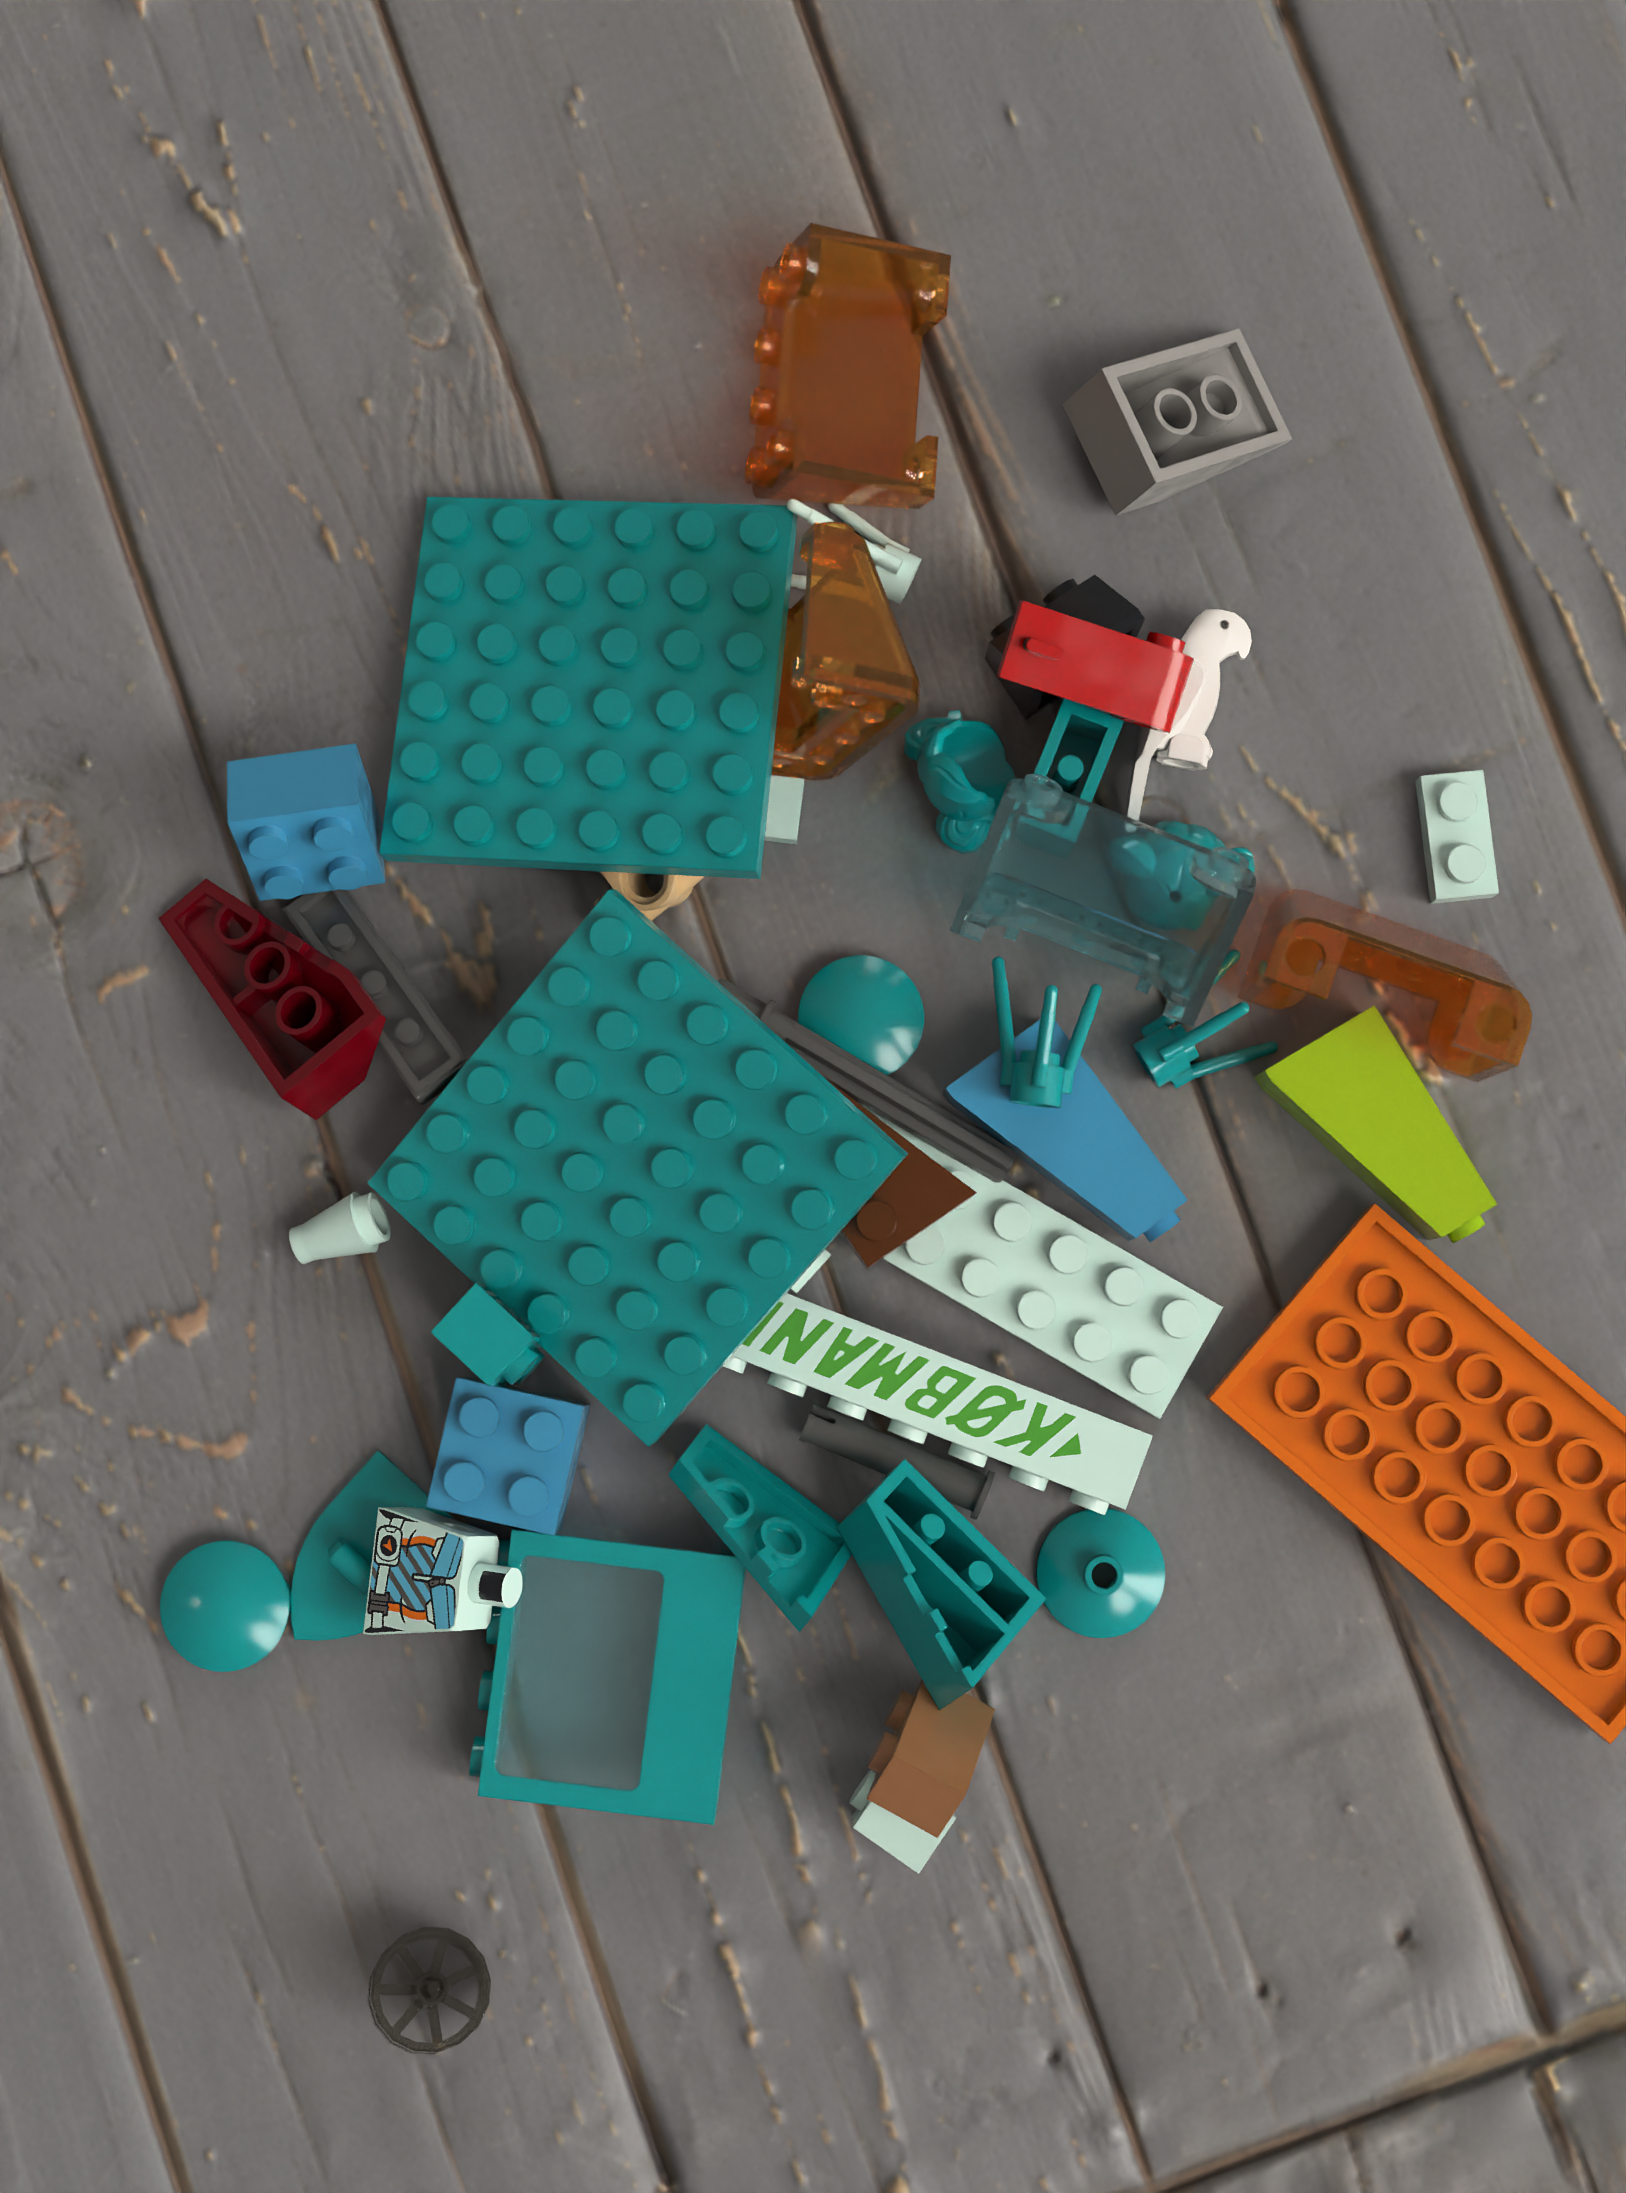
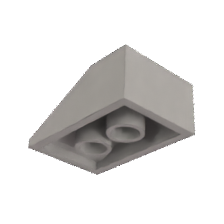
(1175, 419)

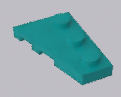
(764, 1522)

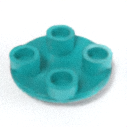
(865, 1010)
(225, 1606)

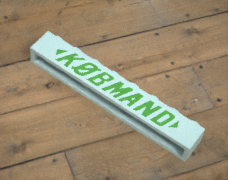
(947, 1399)

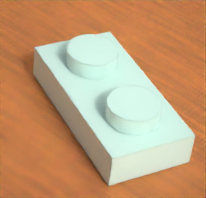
(1456, 836)

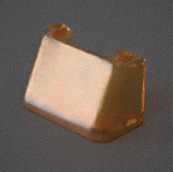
(843, 661)

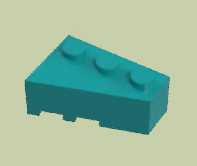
(937, 1581)

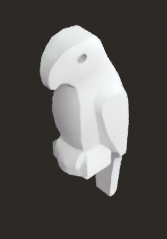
(1209, 641)

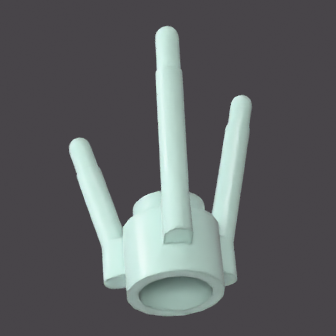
(892, 560)

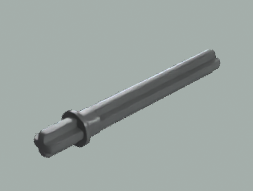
(885, 1094)

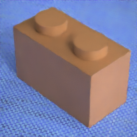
(928, 1757)

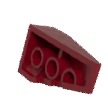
(286, 1001)

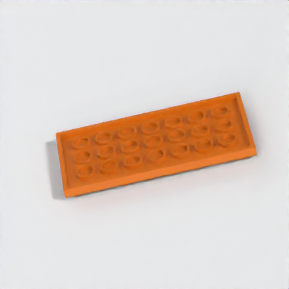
(1453, 1454)

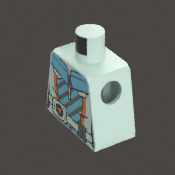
(434, 1575)

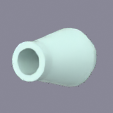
(344, 1229)

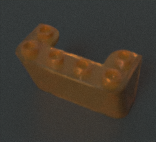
(845, 371)
(1479, 1009)

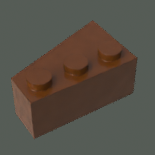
(905, 1204)

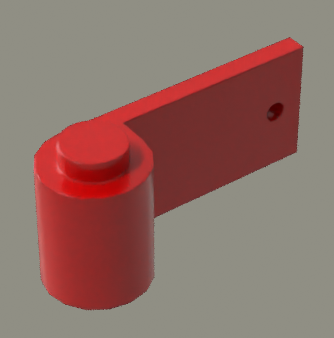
(1097, 666)

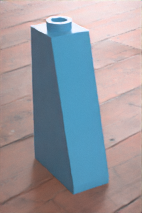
(1080, 1148)

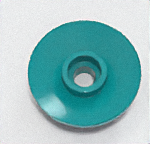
(1067, 1566)

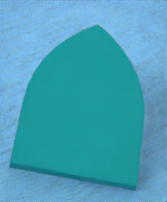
(337, 1554)

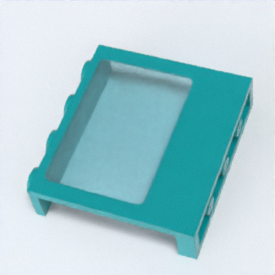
(610, 1677)

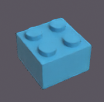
(305, 822)
(508, 1455)

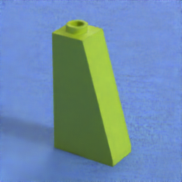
(1381, 1123)

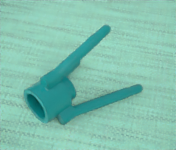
(1168, 1052)
(1037, 1076)

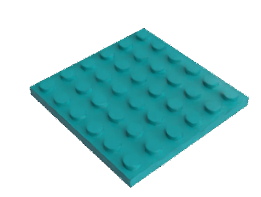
(591, 686)
(636, 1167)

